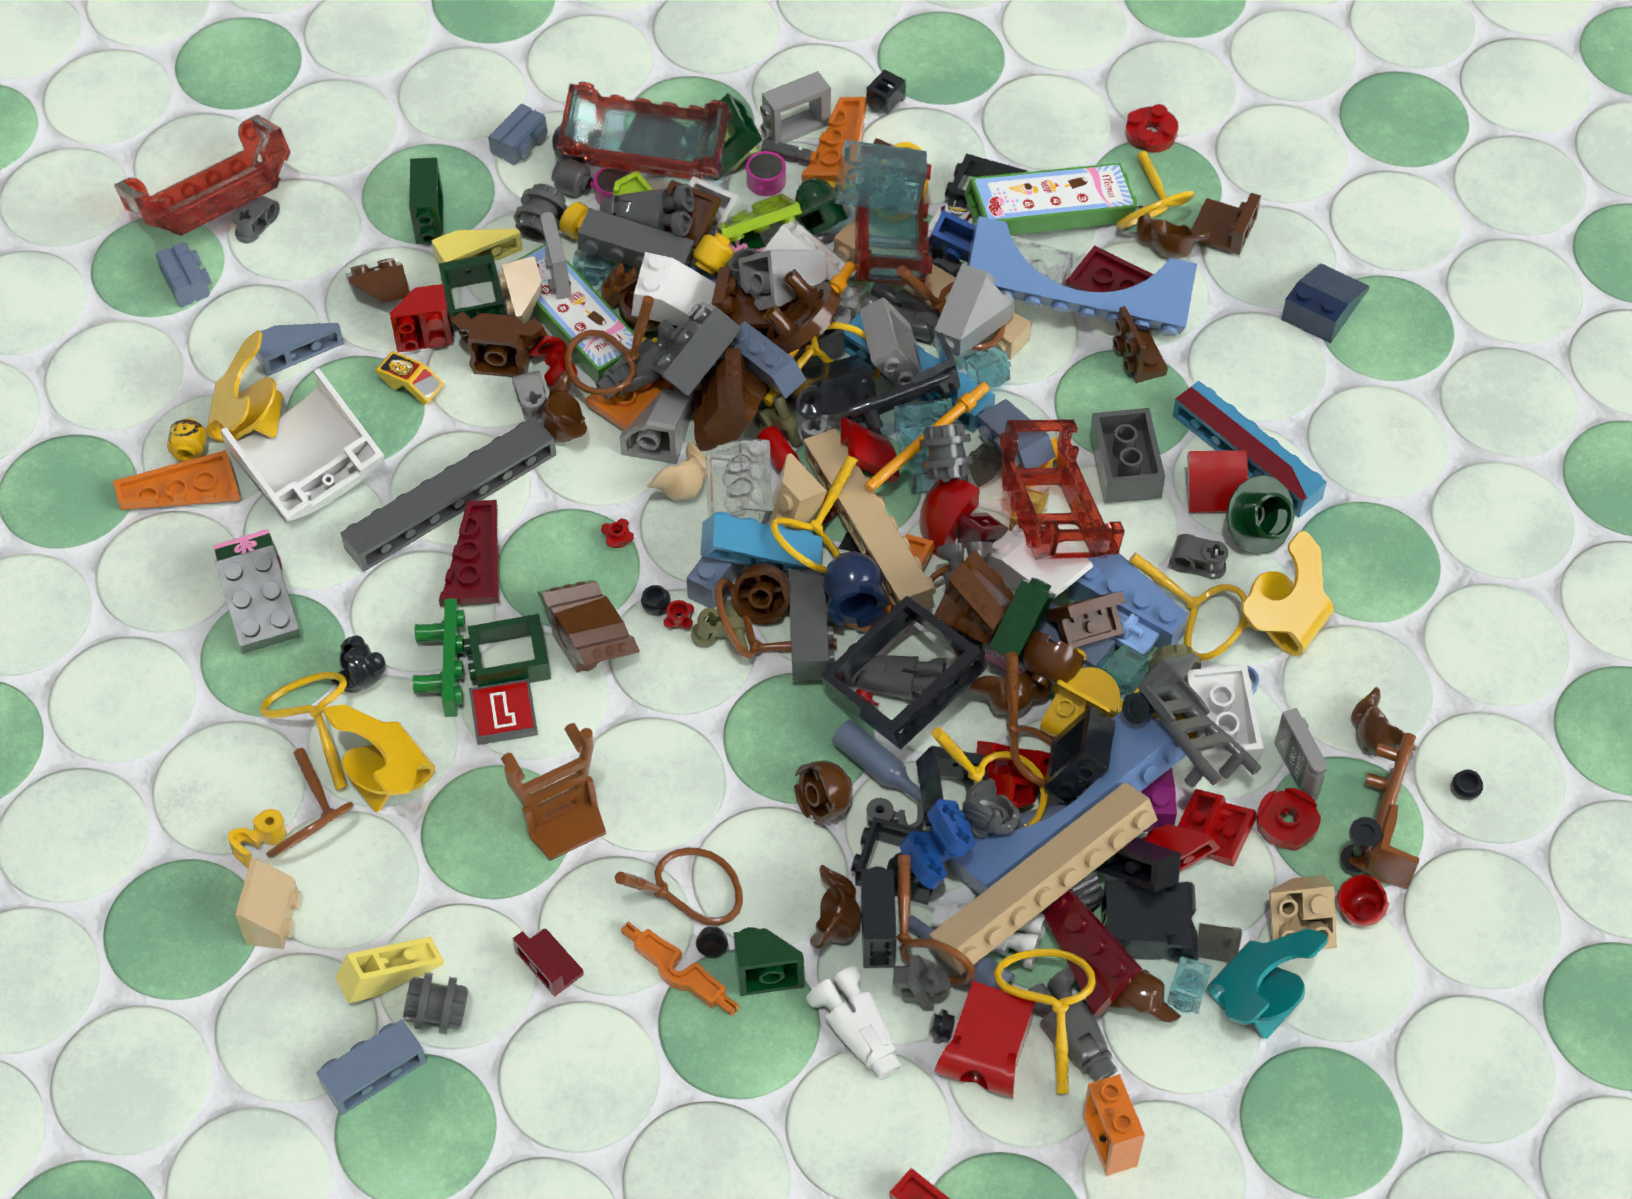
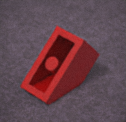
(1190, 843)

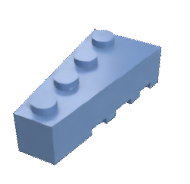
(1140, 595)

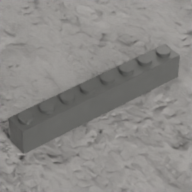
(447, 493)

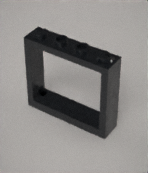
(927, 703)

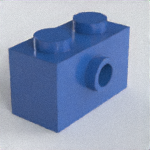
(952, 236)

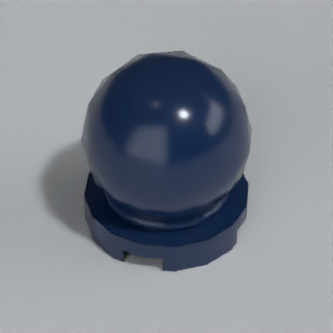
(854, 590)

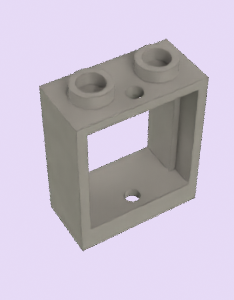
(809, 89)
(890, 342)

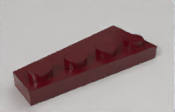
(475, 557)

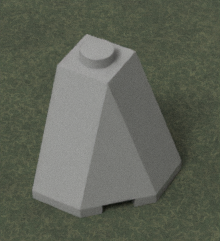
(763, 274)
(973, 310)
(659, 428)

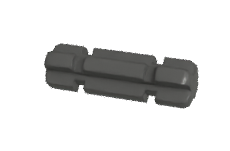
(787, 151)

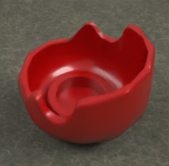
(1363, 900)

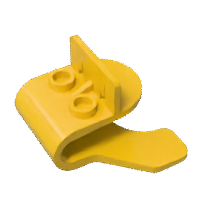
(251, 409)
(1291, 610)
(1071, 699)
(386, 767)

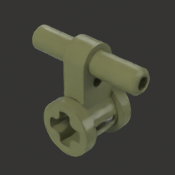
(779, 416)
(714, 626)

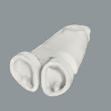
(1033, 930)
(859, 1024)

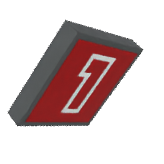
(503, 711)

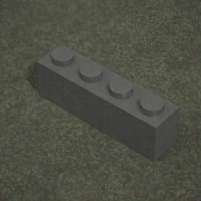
(628, 241)
(809, 625)

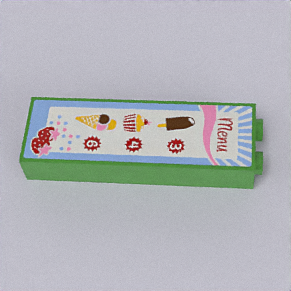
(1053, 198)
(577, 314)

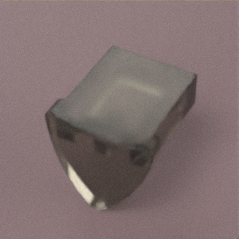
(985, 464)
(1218, 942)

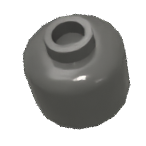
(571, 177)

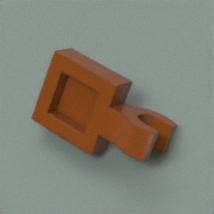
(615, 280)

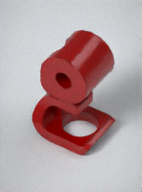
(554, 357)

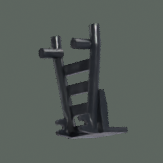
(936, 378)

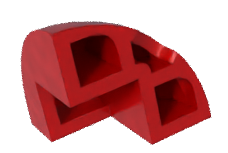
(943, 509)
(1008, 778)

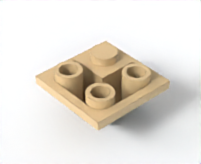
(522, 286)
(1303, 905)

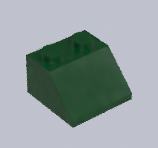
(766, 962)

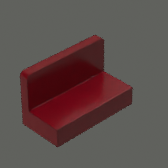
(547, 960)

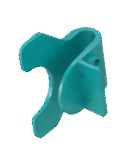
(1259, 991)

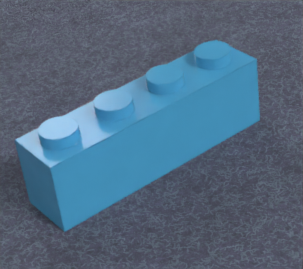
(752, 542)

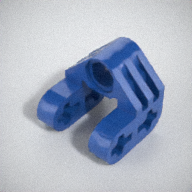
(947, 838)

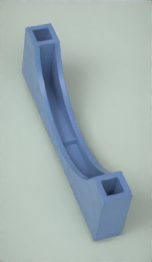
(1155, 303)
(1137, 757)

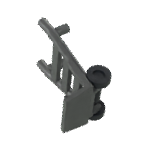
(1170, 695)

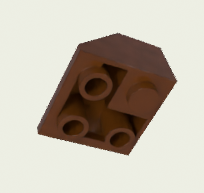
(384, 282)

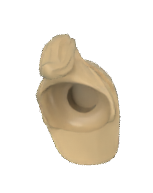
(685, 479)

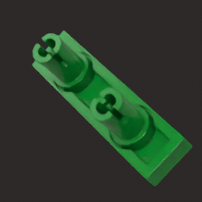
(453, 643)

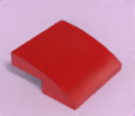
(868, 447)
(1214, 479)
(1223, 821)

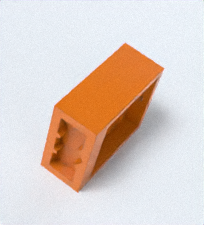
(1112, 1115)

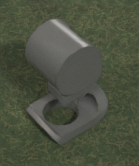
(884, 810)

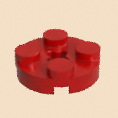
(1155, 117)
(1287, 834)

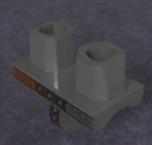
(920, 983)

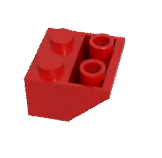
(422, 320)

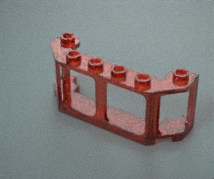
(1099, 538)

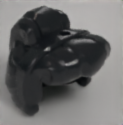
(359, 664)

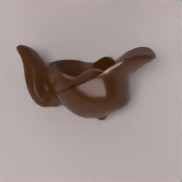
(1168, 238)
(562, 412)
(995, 691)
(1374, 726)
(838, 910)
(1144, 995)

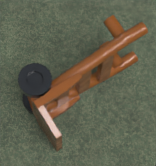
(1372, 838)

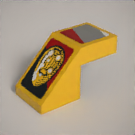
(413, 375)

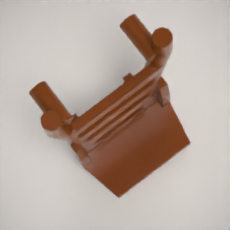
(571, 823)

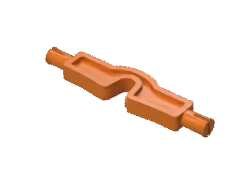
(691, 979)

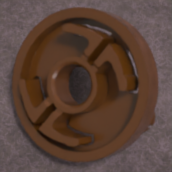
(805, 316)

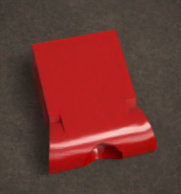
(988, 1039)

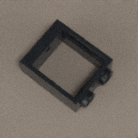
(974, 167)
(1079, 754)
(937, 763)
(893, 834)
(878, 918)

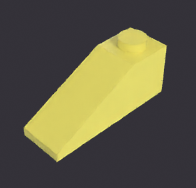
(474, 243)
(383, 968)

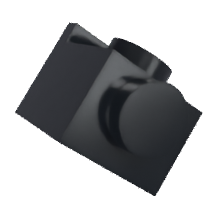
(881, 96)

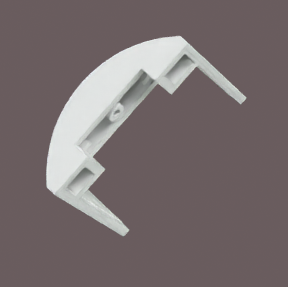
(314, 456)

